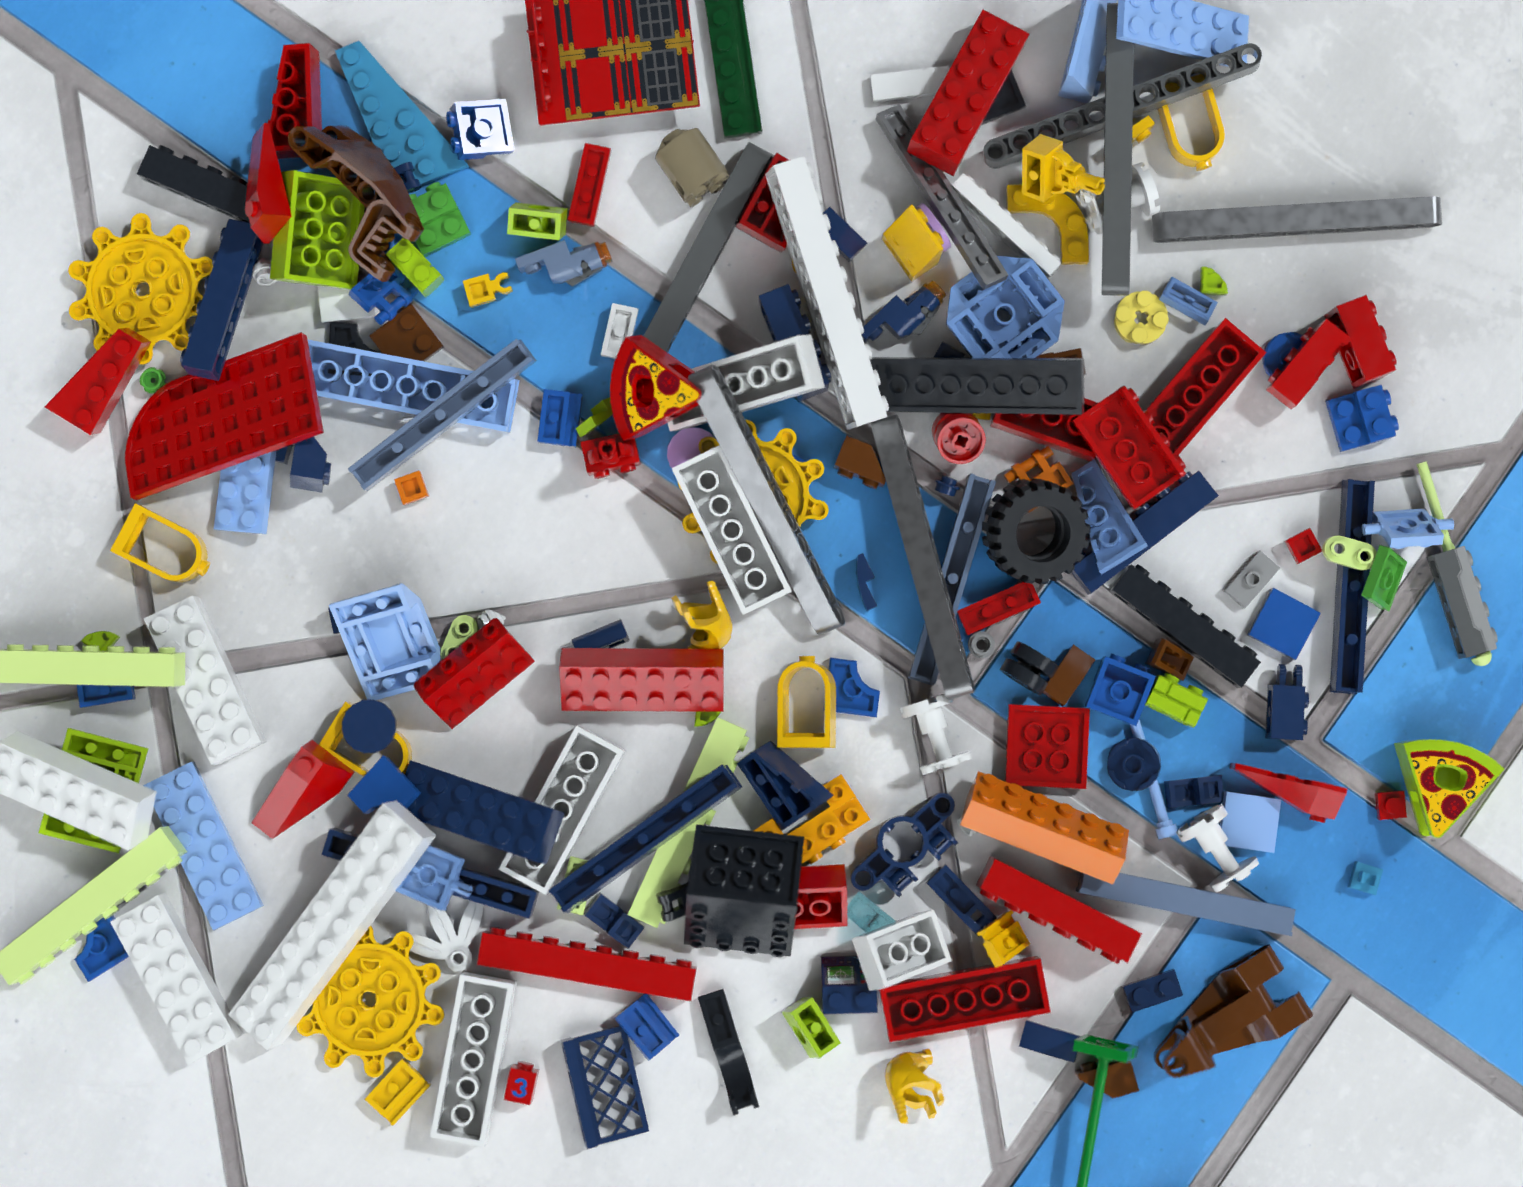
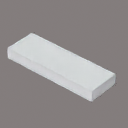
(907, 83)

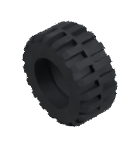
(1065, 545)

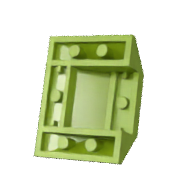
(104, 752)

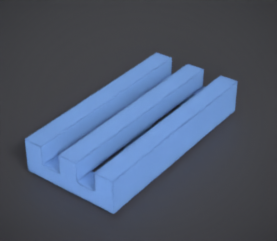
(1186, 303)

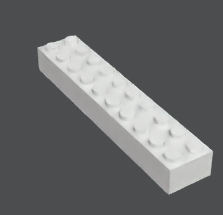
(826, 292)
(332, 924)

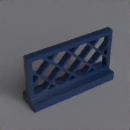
(581, 1091)

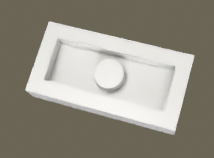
(619, 326)

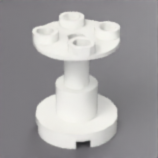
(1142, 194)
(931, 722)
(1213, 839)

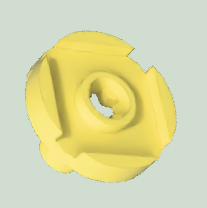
(1145, 303)

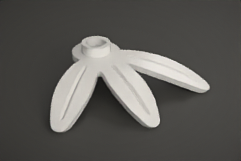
(451, 943)

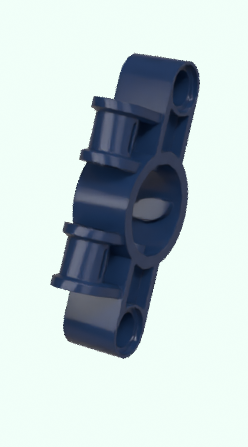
(880, 862)

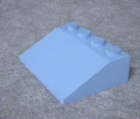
(1086, 53)

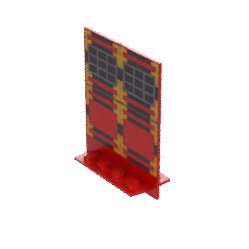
(610, 58)

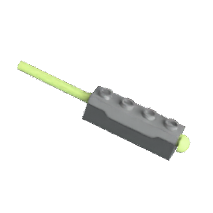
(1459, 590)

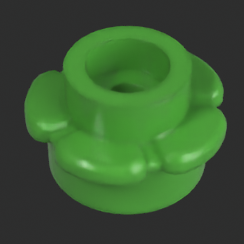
(147, 375)

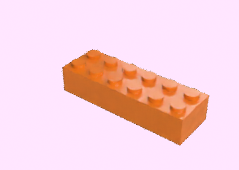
(1045, 827)

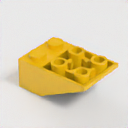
(913, 243)

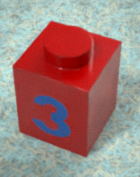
(521, 1083)

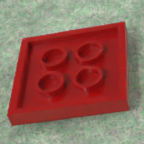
(1047, 746)

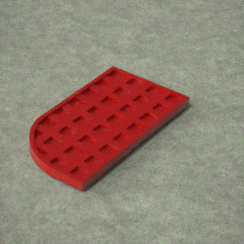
(209, 425)

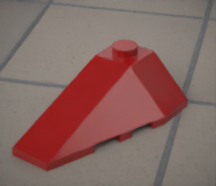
(266, 194)
(304, 786)

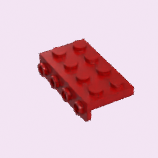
(1130, 446)
(473, 673)

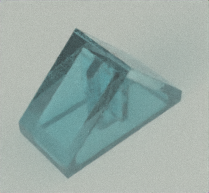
(867, 913)

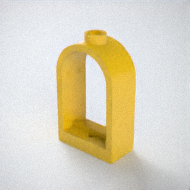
(1202, 161)
(131, 530)
(334, 736)
(806, 740)

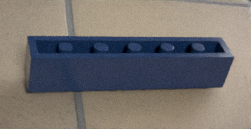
(222, 301)
(1153, 524)

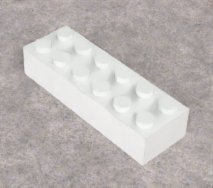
(764, 377)
(732, 530)
(211, 686)
(574, 789)
(75, 790)
(176, 978)
(473, 1059)

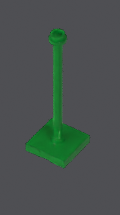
(1105, 1052)

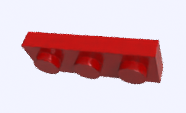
(589, 185)
(998, 607)

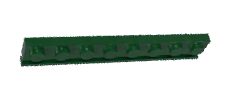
(733, 68)

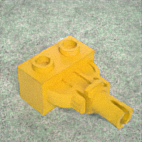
(1053, 171)

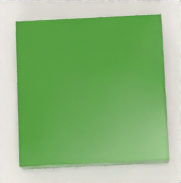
(1384, 578)

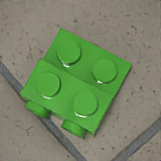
(440, 219)

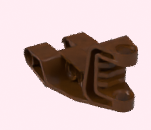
(386, 211)
(1230, 1015)

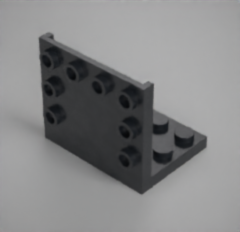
(743, 890)

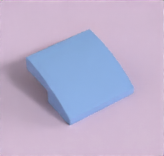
(1250, 821)

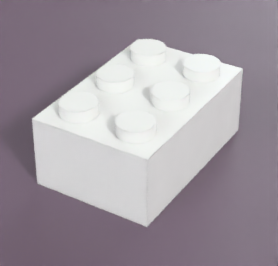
(901, 950)

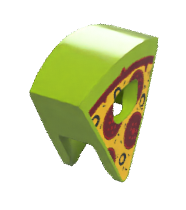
(1443, 780)

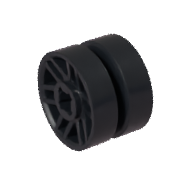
(1029, 668)

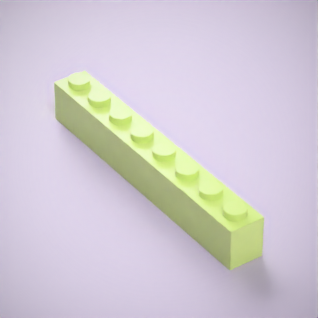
(92, 666)
(673, 856)
(90, 904)

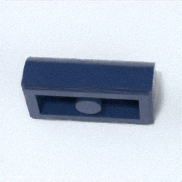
(603, 637)

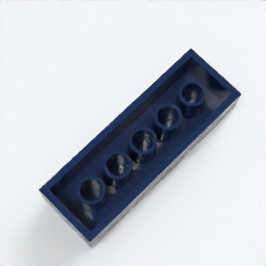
(483, 813)

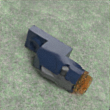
(906, 317)

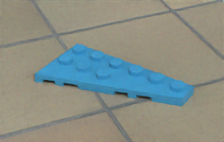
(395, 120)

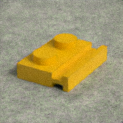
(1003, 939)
(397, 1091)

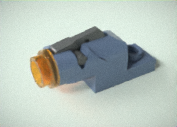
(565, 265)

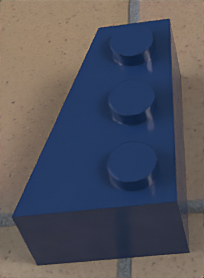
(782, 784)

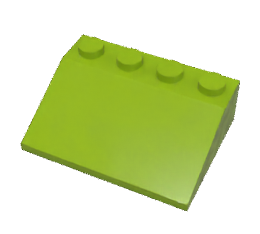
(317, 236)

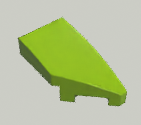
(600, 412)

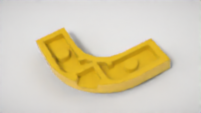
(1064, 214)

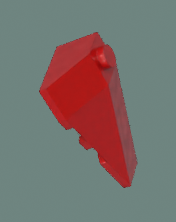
(1307, 796)

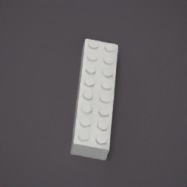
(1004, 226)

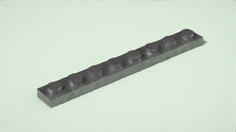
(943, 201)

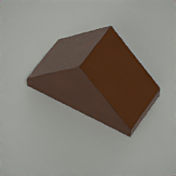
(1169, 659)

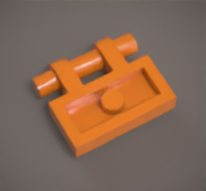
(1053, 473)

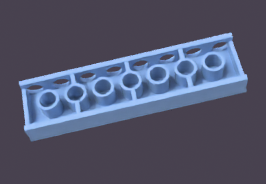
(401, 384)

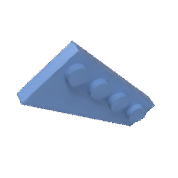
(1111, 527)

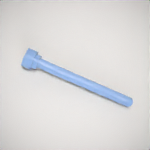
(1165, 826)

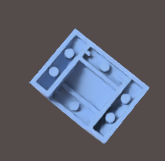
(387, 639)

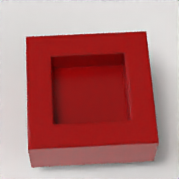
(1303, 546)
(1390, 805)

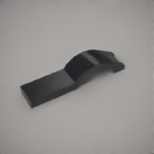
(728, 1050)

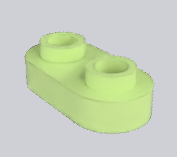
(1350, 552)
(455, 637)

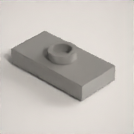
(1252, 579)

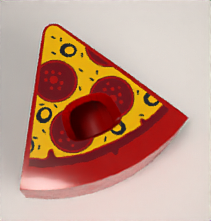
(648, 388)

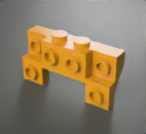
(830, 825)

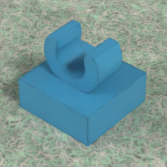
(1365, 878)

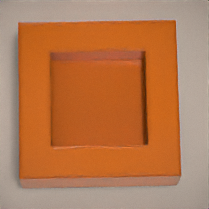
(411, 487)

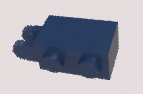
(1286, 706)

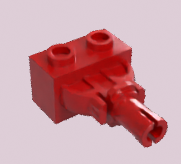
(610, 454)

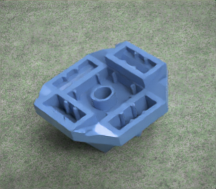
(1025, 294)

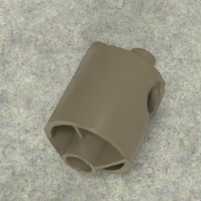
(691, 165)

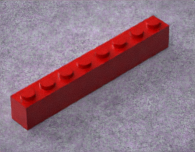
(587, 965)

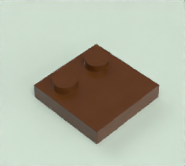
(407, 336)

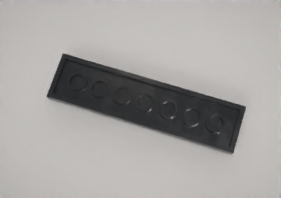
(982, 385)

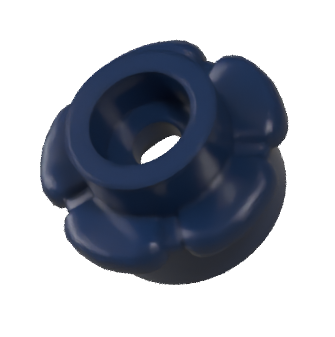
(947, 486)

